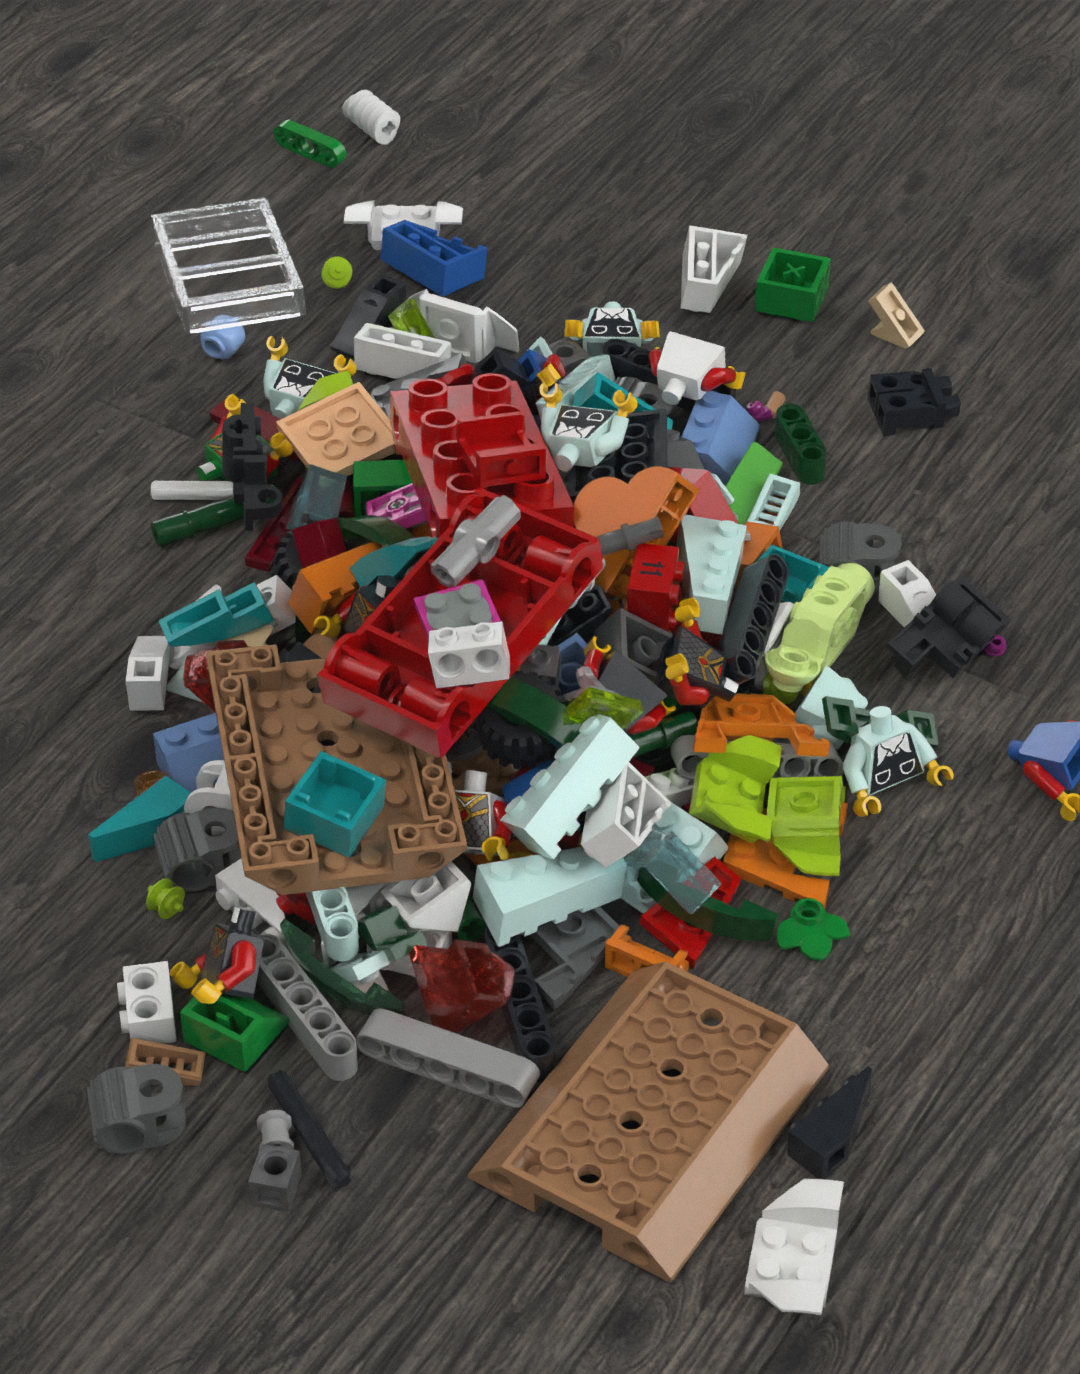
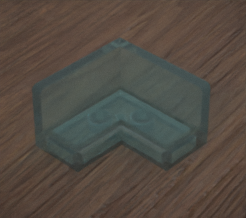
(317, 497)
(675, 869)

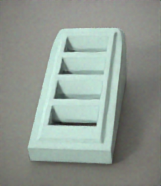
(779, 486)

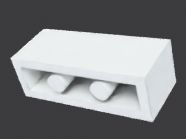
(396, 352)

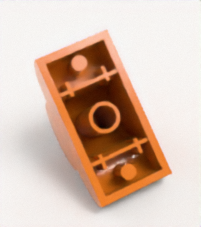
(612, 502)

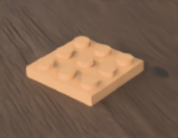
(340, 431)

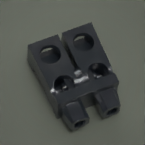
(911, 400)

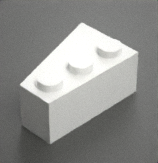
(708, 266)
(622, 817)

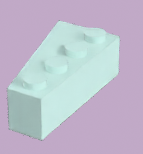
(712, 563)
(569, 785)
(535, 889)

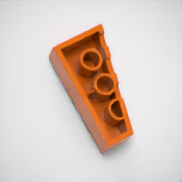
(326, 585)

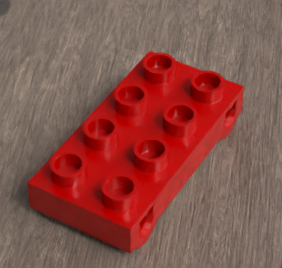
(426, 437)
(385, 665)

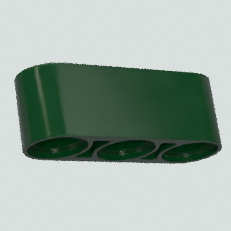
(800, 443)

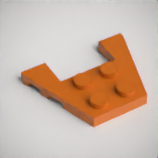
(755, 716)
(765, 865)

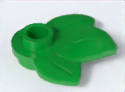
(811, 929)

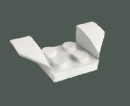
(384, 216)
(466, 326)
(796, 1247)

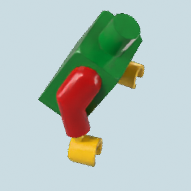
(274, 449)

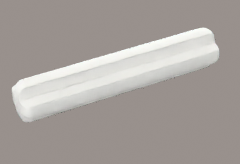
(191, 490)

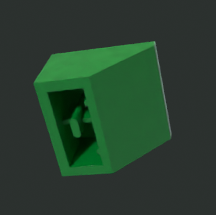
(231, 1028)

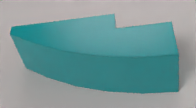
(391, 560)
(217, 617)

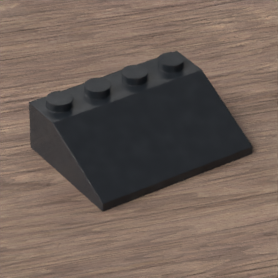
(643, 447)

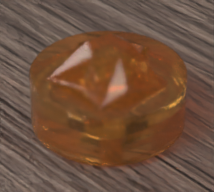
(146, 780)

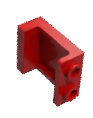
(499, 450)

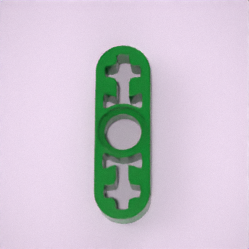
(293, 138)

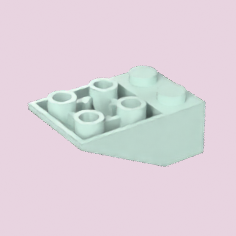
(693, 833)

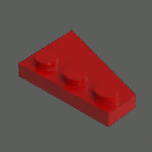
(681, 935)

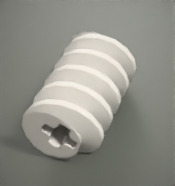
(372, 116)

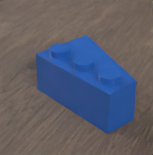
(432, 259)

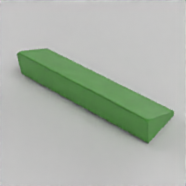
(750, 479)

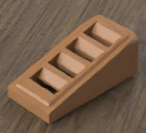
(148, 1052)

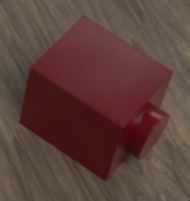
(319, 541)

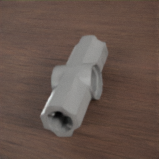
(475, 541)

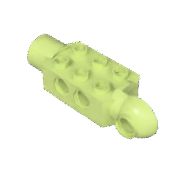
(820, 626)

